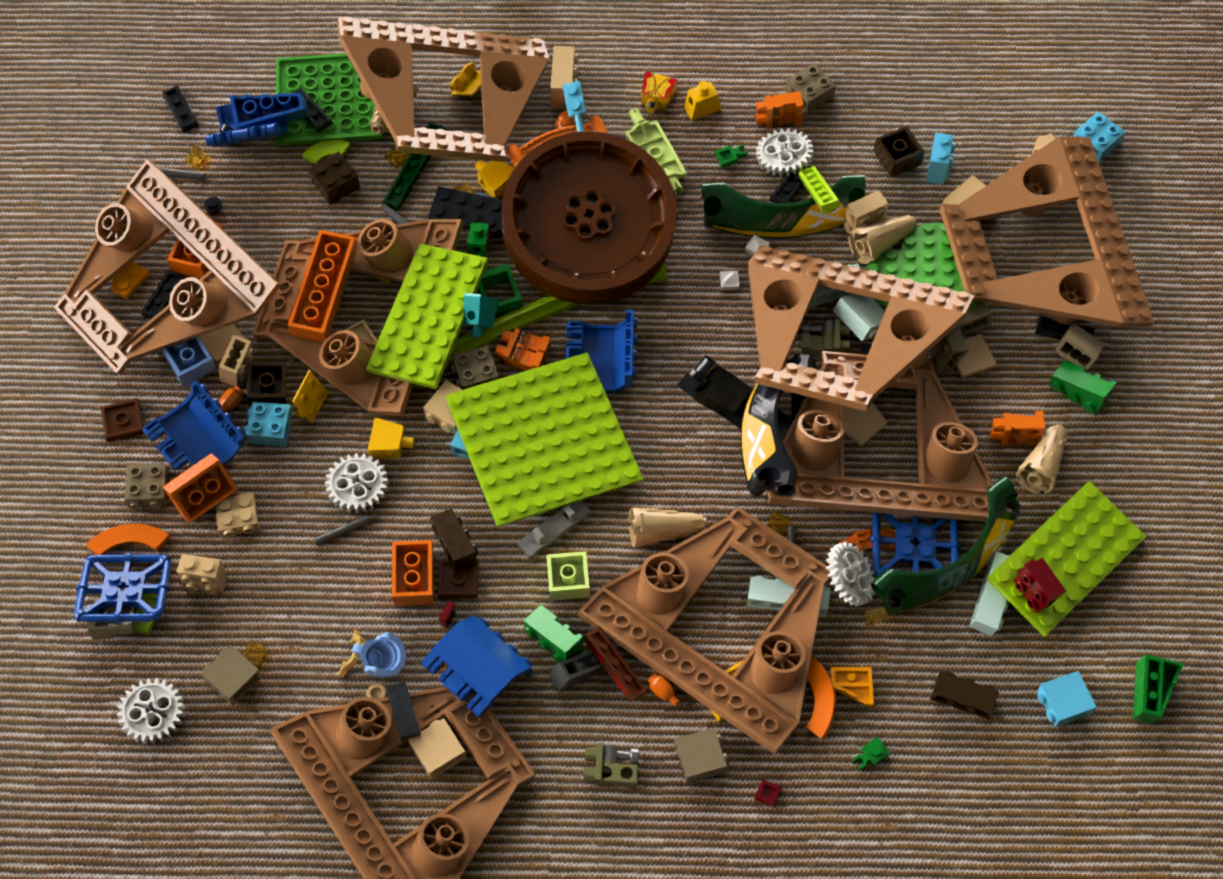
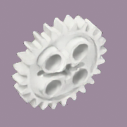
(784, 152)
(365, 469)
(850, 574)
(142, 726)

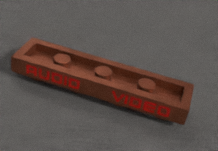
(614, 664)

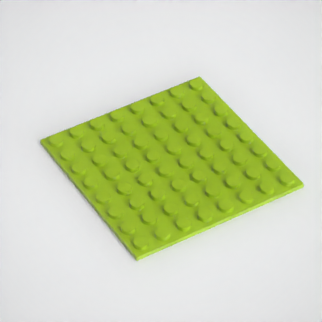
(543, 439)

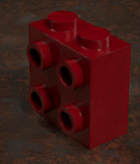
(1038, 585)

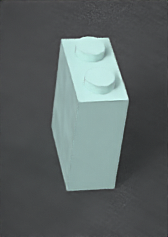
(860, 315)

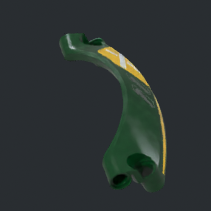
(745, 216)
(922, 588)

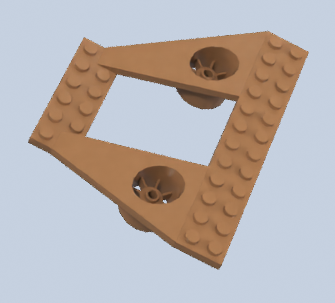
(384, 63)
(153, 207)
(386, 249)
(1090, 291)
(911, 326)
(949, 468)
(759, 696)
(330, 754)

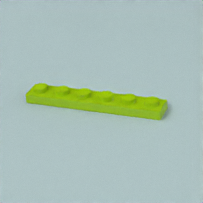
(819, 189)

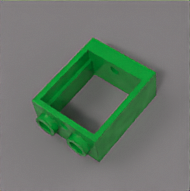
(499, 275)

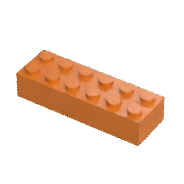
(322, 286)

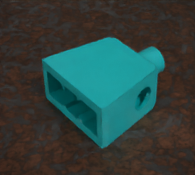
(479, 312)

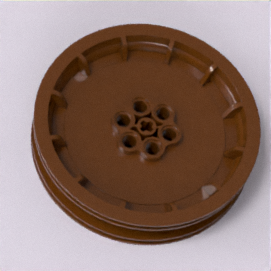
(605, 262)

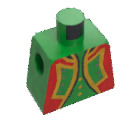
(479, 237)

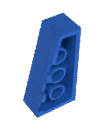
(267, 109)

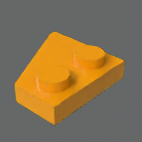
(129, 280)
(854, 683)

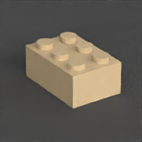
(563, 72)

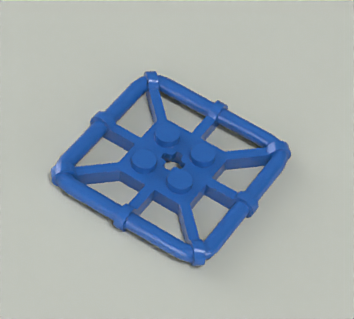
(905, 551)
(131, 596)

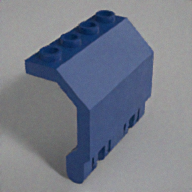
(236, 136)
(608, 348)
(196, 430)
(476, 663)

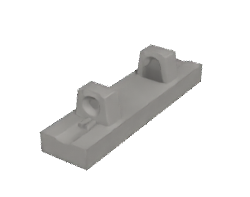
(553, 528)

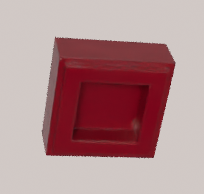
(447, 614)
(768, 793)

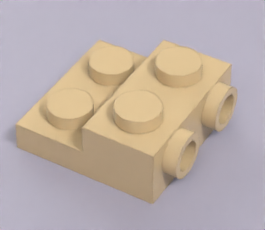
(237, 515)

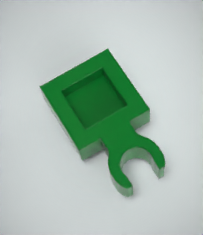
(729, 156)
(872, 752)

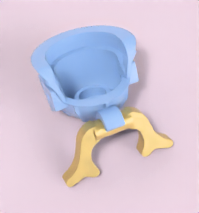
(380, 656)

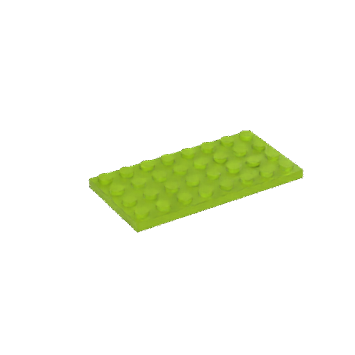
(426, 316)
(1080, 548)

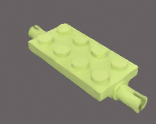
(654, 141)

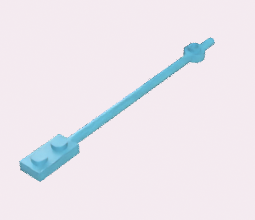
(576, 107)

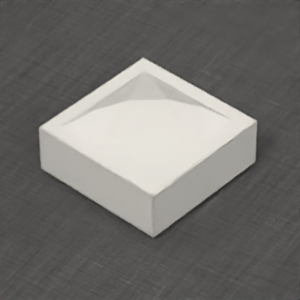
(754, 244)
(729, 280)

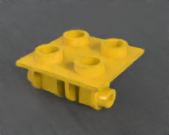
(467, 81)
(310, 397)

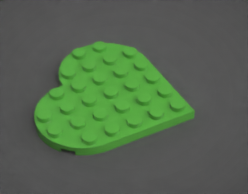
(923, 258)

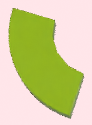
(325, 149)

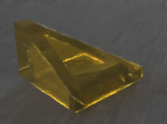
(197, 157)

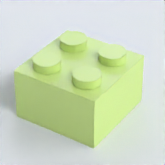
(568, 576)

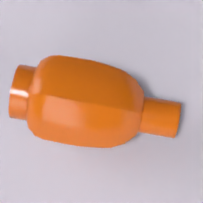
(563, 120)
(231, 399)
(663, 688)

